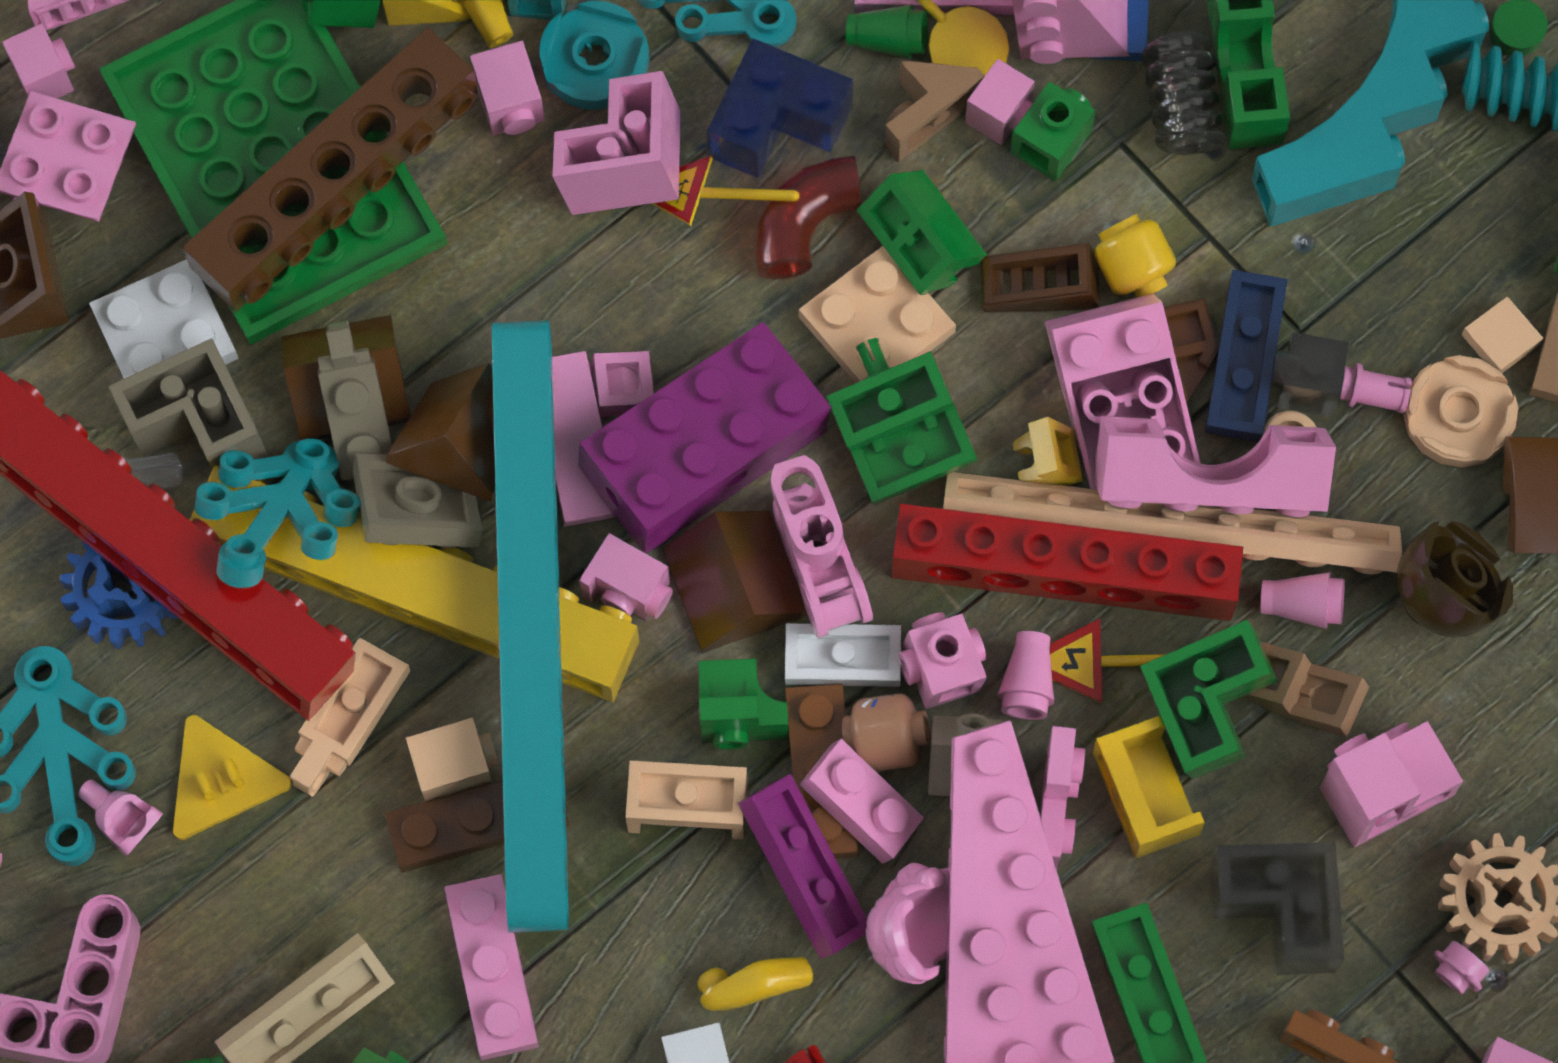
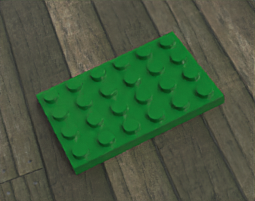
(225, 107)

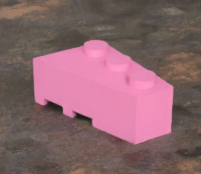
(1070, 29)

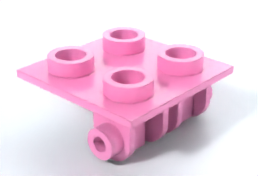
(65, 155)

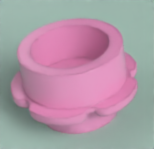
(1460, 968)

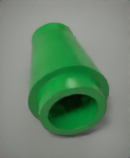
(890, 31)

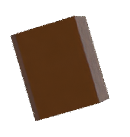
(28, 270)
(301, 373)
(452, 434)
(734, 577)

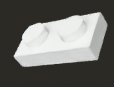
(845, 656)

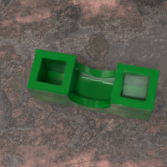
(1249, 83)

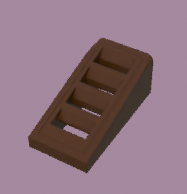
(1062, 297)

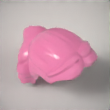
(910, 924)

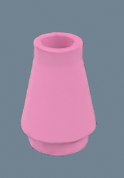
(1305, 599)
(1028, 678)

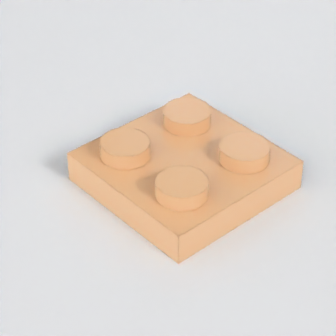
(879, 304)

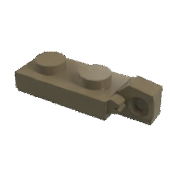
(352, 399)

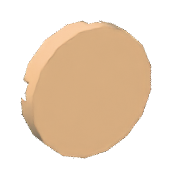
(1460, 411)

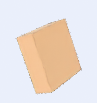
(1502, 335)

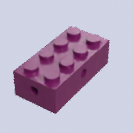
(703, 437)

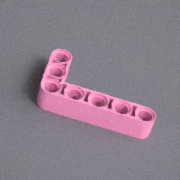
(73, 1008)

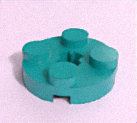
(589, 25)

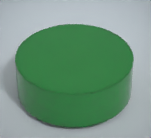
(1518, 27)

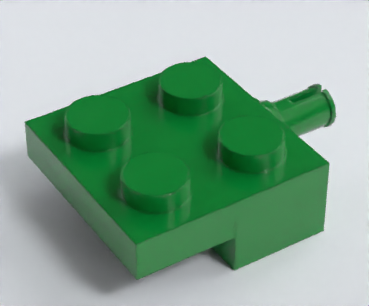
(900, 424)

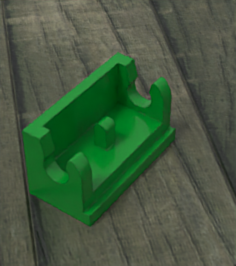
(920, 231)

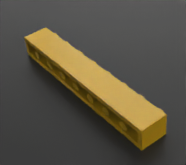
(440, 595)

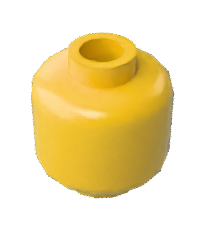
(1134, 257)

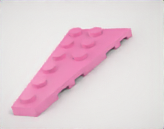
(1011, 946)

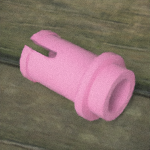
(1375, 389)

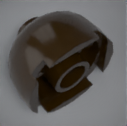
(1452, 581)

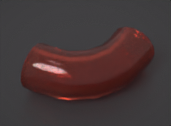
(788, 226)

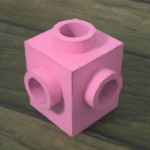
(943, 659)

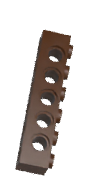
(420, 68)

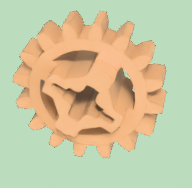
(1486, 883)

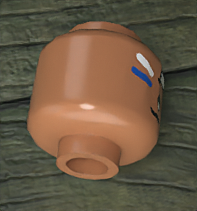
(887, 731)

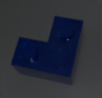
(773, 96)

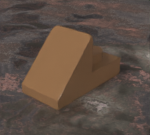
(939, 99)

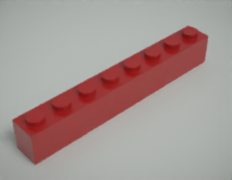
(166, 552)

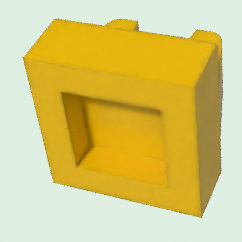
(1053, 453)

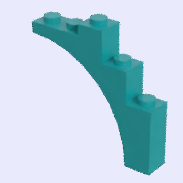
(1357, 147)

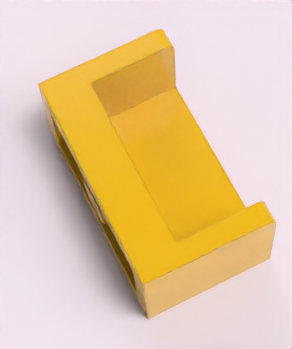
(1145, 788)

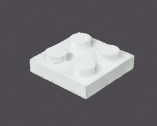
(160, 319)

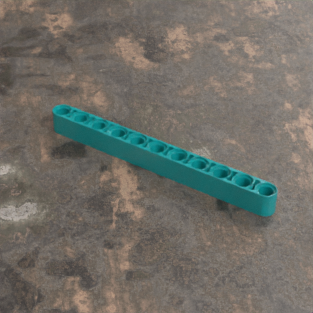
(529, 628)

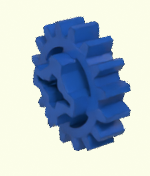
(107, 602)

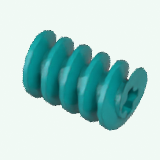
(1511, 85)

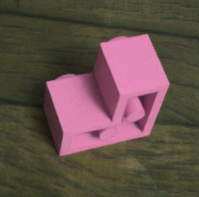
(627, 159)
(1388, 780)

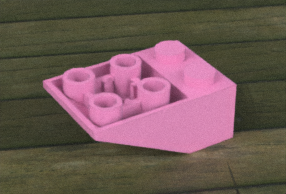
(1120, 365)

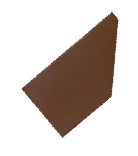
(1192, 342)

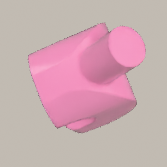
(119, 815)

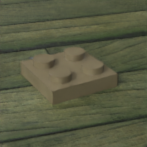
(412, 508)

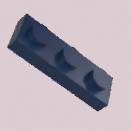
(1246, 355)

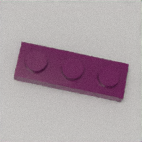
(805, 866)

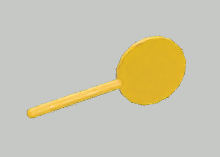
(966, 37)

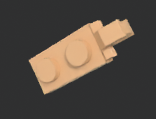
(348, 717)

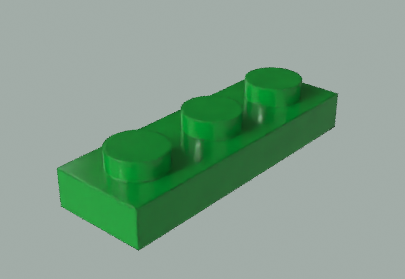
(1146, 987)

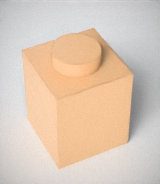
(452, 759)

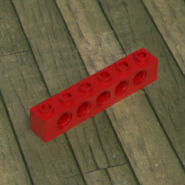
(1067, 562)

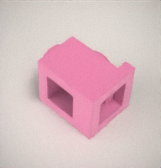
(627, 579)

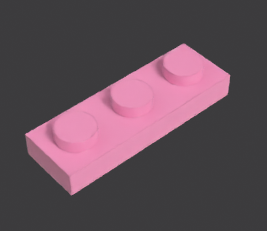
(491, 968)

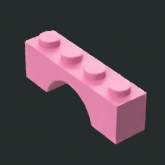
(1283, 472)

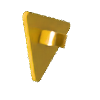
(219, 779)

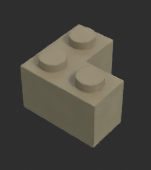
(188, 397)

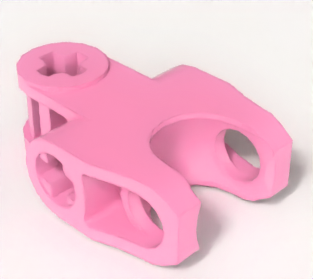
(817, 549)

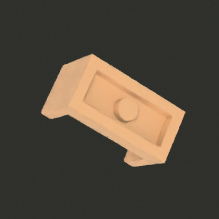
(686, 796)

